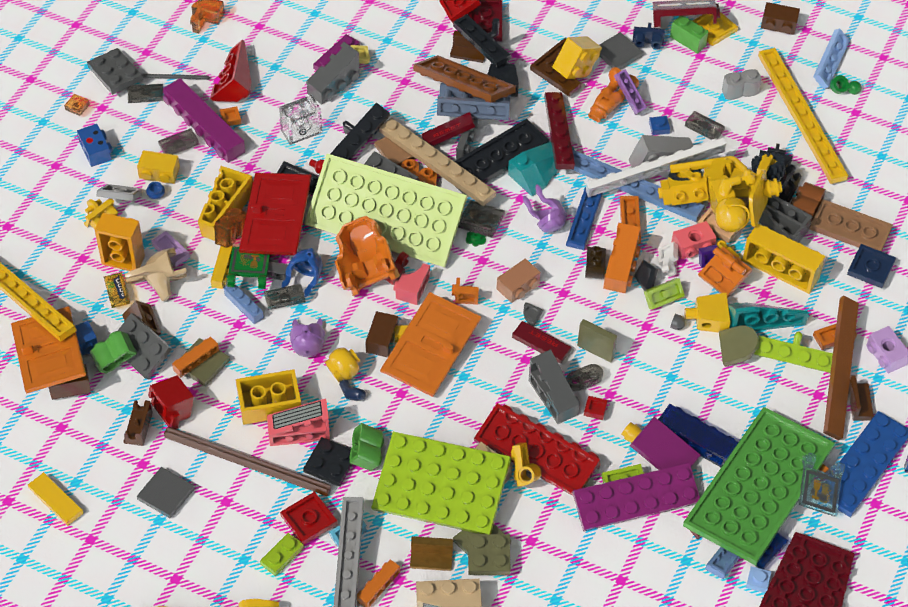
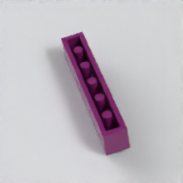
(203, 120)

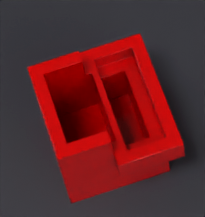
(171, 400)

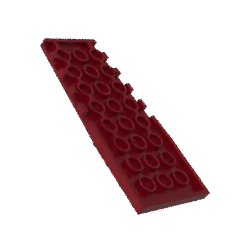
(810, 575)

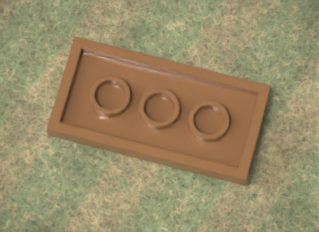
(850, 226)

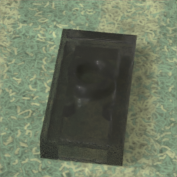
(145, 93)
(178, 142)
(284, 296)

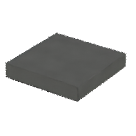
(619, 51)
(165, 492)

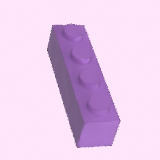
(630, 91)

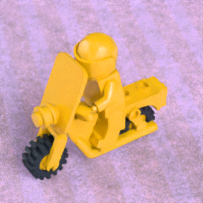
(722, 183)

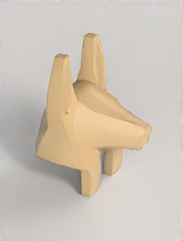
(158, 273)

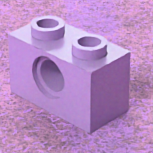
(888, 349)

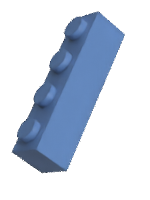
(244, 303)

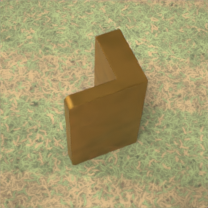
(431, 553)

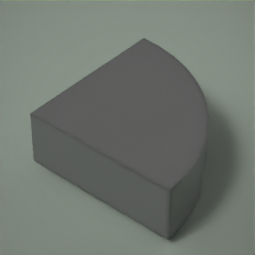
(531, 313)

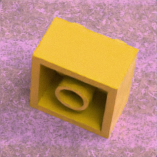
(577, 57)

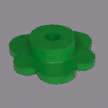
(475, 239)

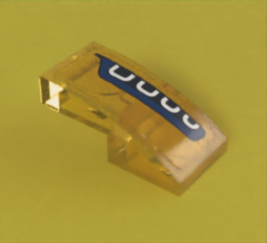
(116, 290)

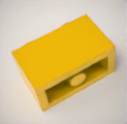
(158, 167)

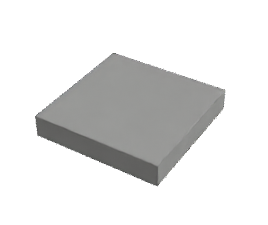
(119, 192)

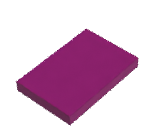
(663, 446)

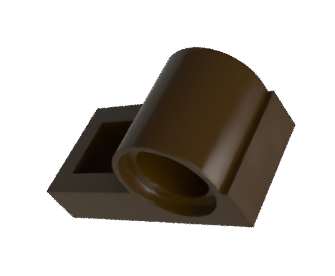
(595, 262)

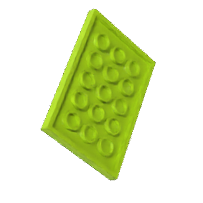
(441, 483)

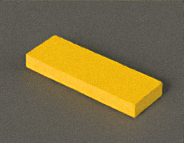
(55, 499)

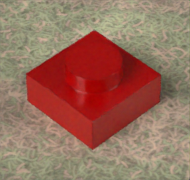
(595, 407)

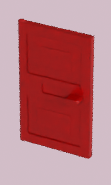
(275, 214)

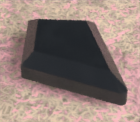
(646, 275)

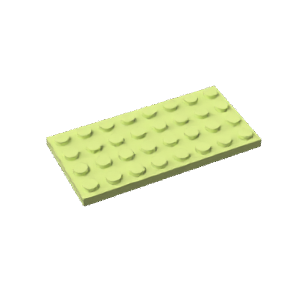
(410, 213)

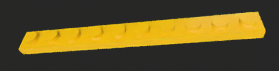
(803, 116)

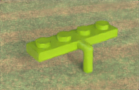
(794, 353)

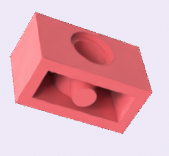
(693, 238)

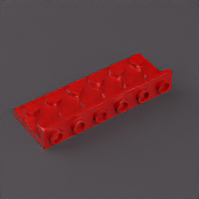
(559, 461)

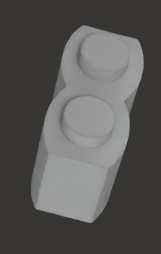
(741, 84)

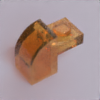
(206, 11)

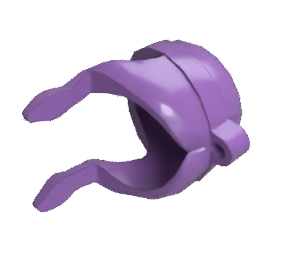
(549, 219)
(307, 339)

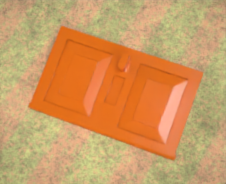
(431, 344)
(43, 357)

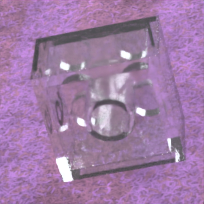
(300, 119)

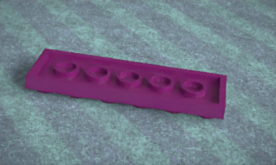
(636, 497)

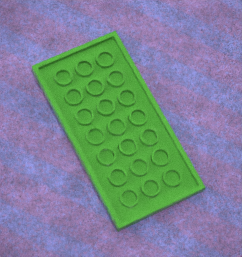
(757, 486)

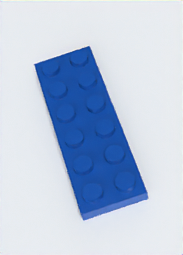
(869, 459)

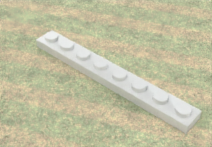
(655, 167)

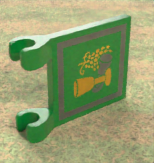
(248, 266)

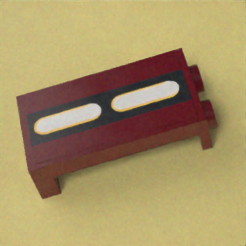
(683, 8)

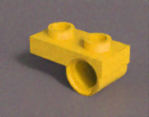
(521, 460)

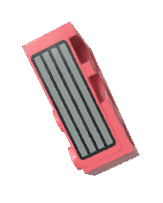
(299, 424)

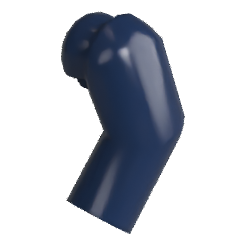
(350, 392)

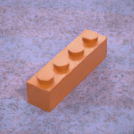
(195, 357)
(378, 584)

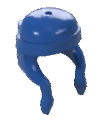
(307, 263)

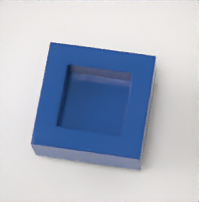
(659, 125)

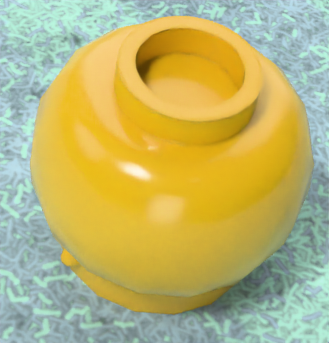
(343, 364)

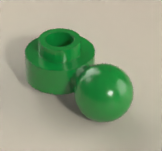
(853, 87)

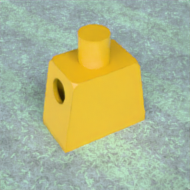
(710, 313)

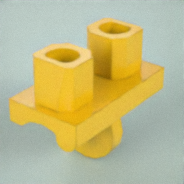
(94, 217)

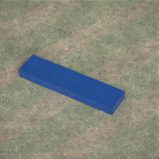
(583, 221)

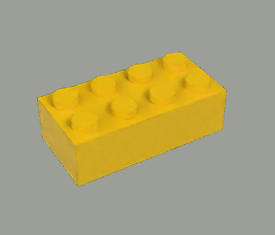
(783, 258)

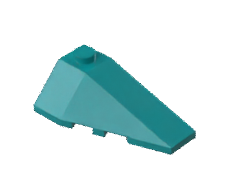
(533, 168)
(765, 317)

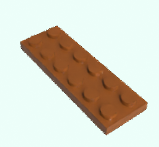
(464, 78)

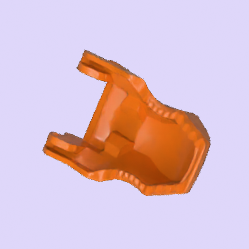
(363, 255)

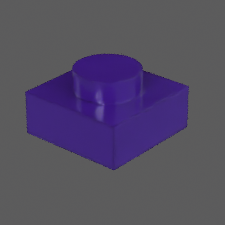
(706, 255)

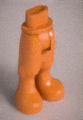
(607, 98)

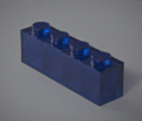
(701, 437)

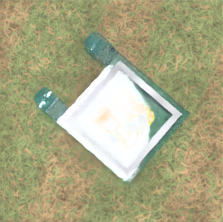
(819, 489)

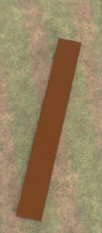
(841, 368)

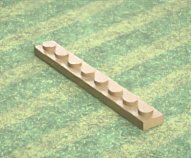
(437, 162)

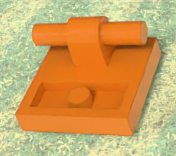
(724, 271)

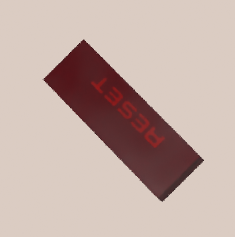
(449, 129)
(541, 341)

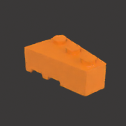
(622, 258)

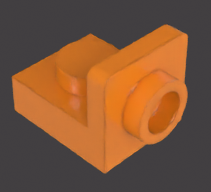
(465, 294)

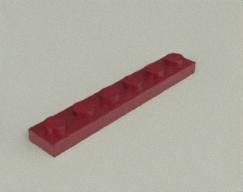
(559, 130)

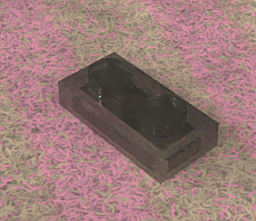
(704, 126)

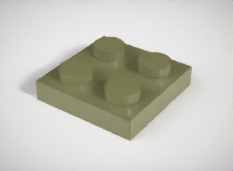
(489, 554)

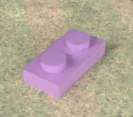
(166, 241)

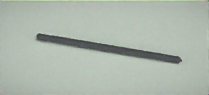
(175, 76)

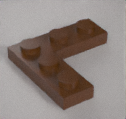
(544, 69)

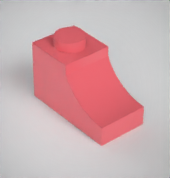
(411, 286)

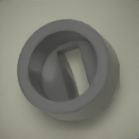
(678, 322)

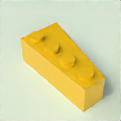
(230, 191)

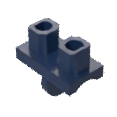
(648, 35)

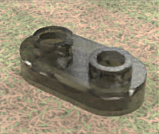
(583, 377)

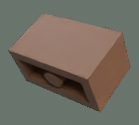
(518, 280)

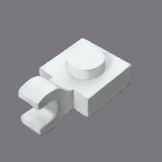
(667, 256)

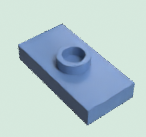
(722, 563)

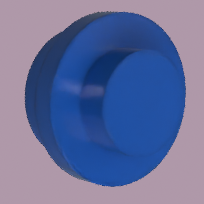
(155, 190)

